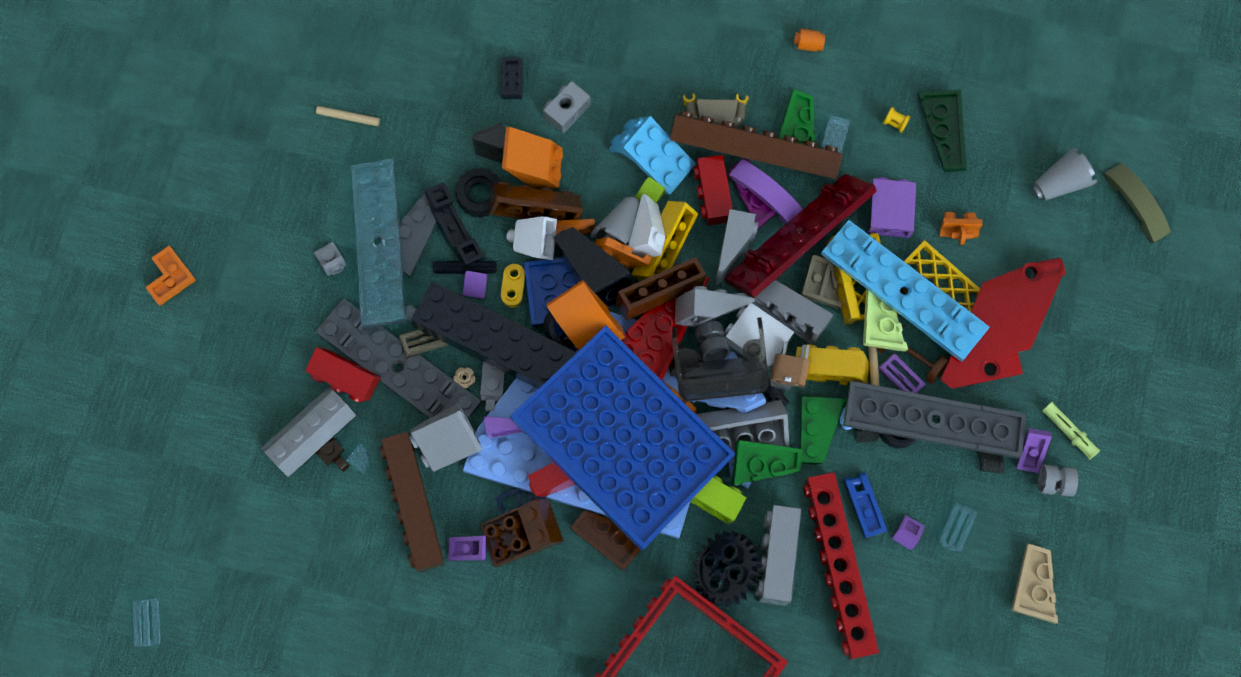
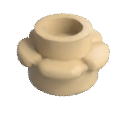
(468, 372)

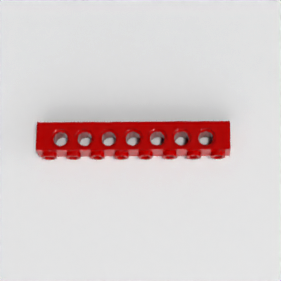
(827, 485)

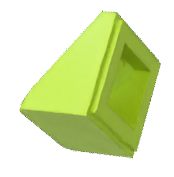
(651, 189)

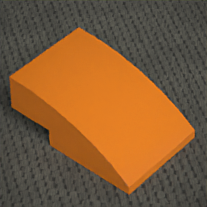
(582, 314)

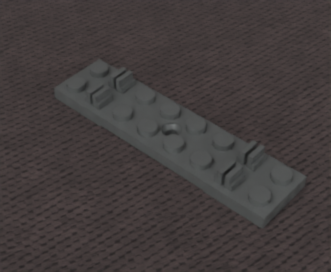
(380, 352)
(911, 415)

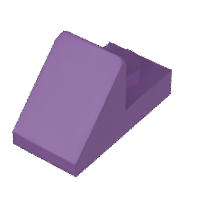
(1034, 450)
(467, 548)

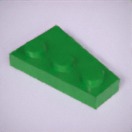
(799, 117)
(817, 426)
(762, 461)

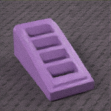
(500, 427)

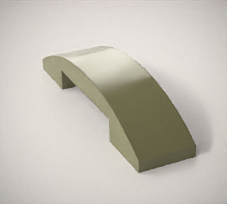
(1140, 200)

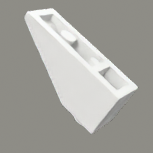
(648, 230)

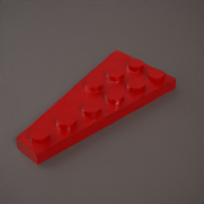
(652, 337)

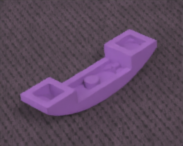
(766, 189)

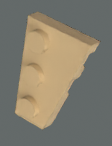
(1034, 587)

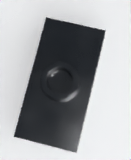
(512, 78)

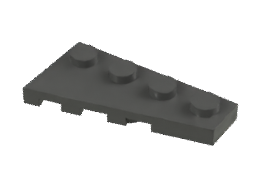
(415, 234)

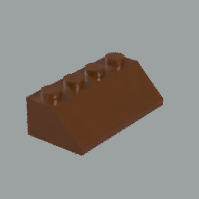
(526, 202)

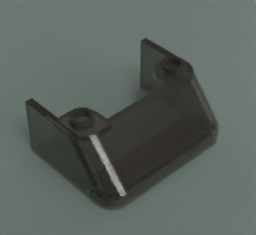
(721, 377)

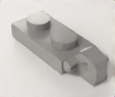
(491, 386)

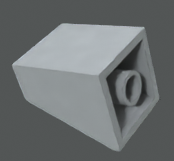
(445, 438)

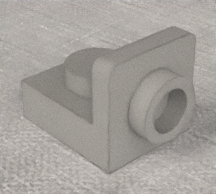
(330, 259)

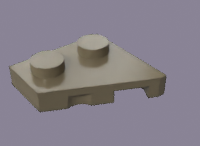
(821, 283)

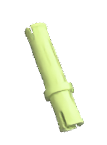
(1071, 431)

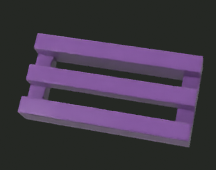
(906, 369)

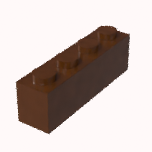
(660, 288)

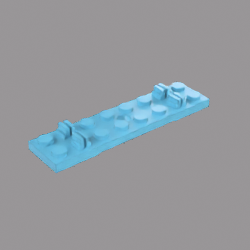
(925, 303)

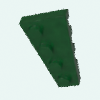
(945, 123)

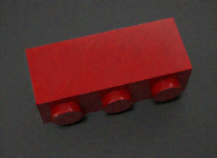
(713, 189)
(342, 374)

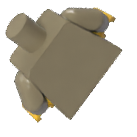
(720, 110)

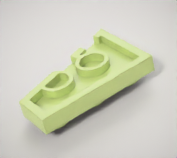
(882, 325)

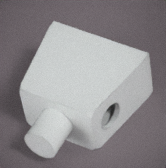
(534, 237)

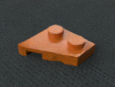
(622, 253)

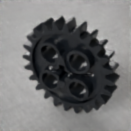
(727, 568)

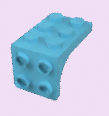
(653, 152)

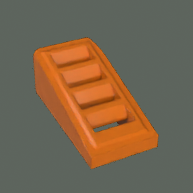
(583, 226)

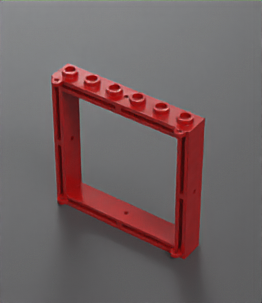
(657, 606)

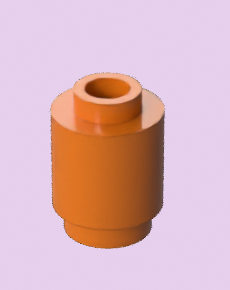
(809, 40)

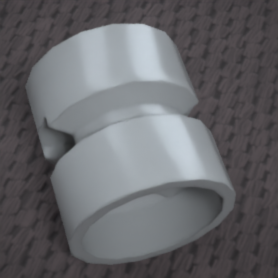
(1055, 480)

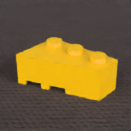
(836, 364)

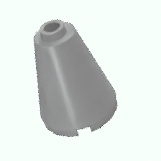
(1067, 175)
(618, 222)

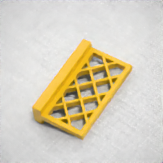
(952, 273)
(847, 294)

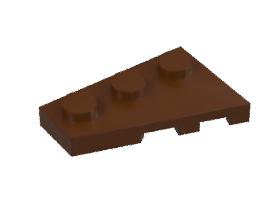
(606, 538)

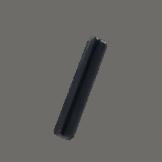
(457, 267)

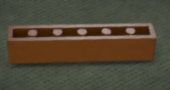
(412, 502)

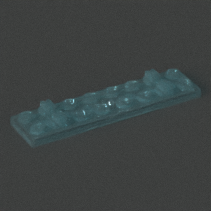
(381, 264)

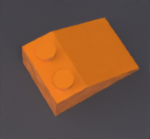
(532, 159)

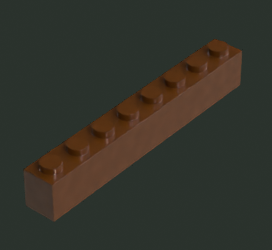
(755, 145)

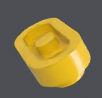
(513, 284)

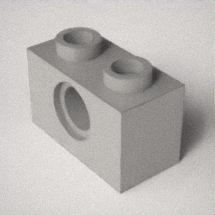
(564, 118)

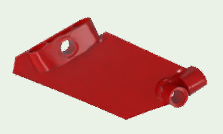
(1014, 312)

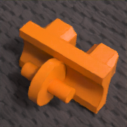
(960, 228)

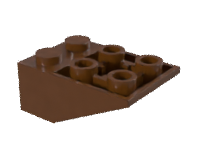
(521, 532)

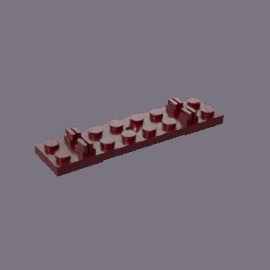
(799, 234)

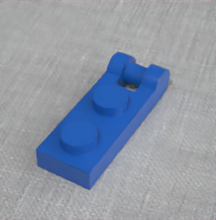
(865, 505)

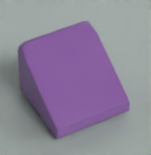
(475, 284)
(908, 532)

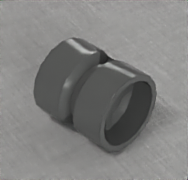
(712, 341)

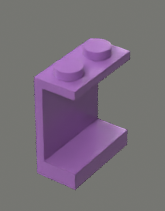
(893, 208)

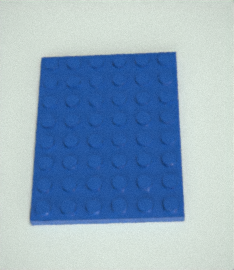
(622, 437)

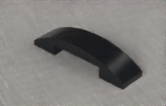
(451, 225)

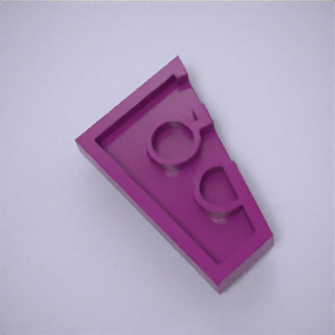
(753, 203)

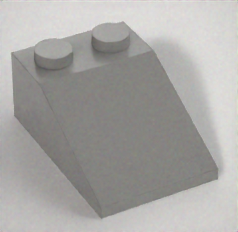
(738, 234)

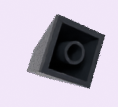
(592, 265)

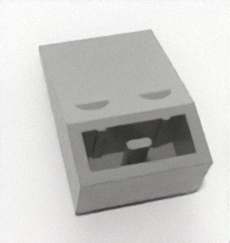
(705, 305)

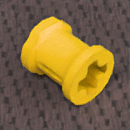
(896, 119)

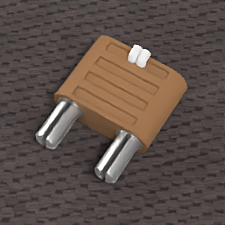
(790, 369)

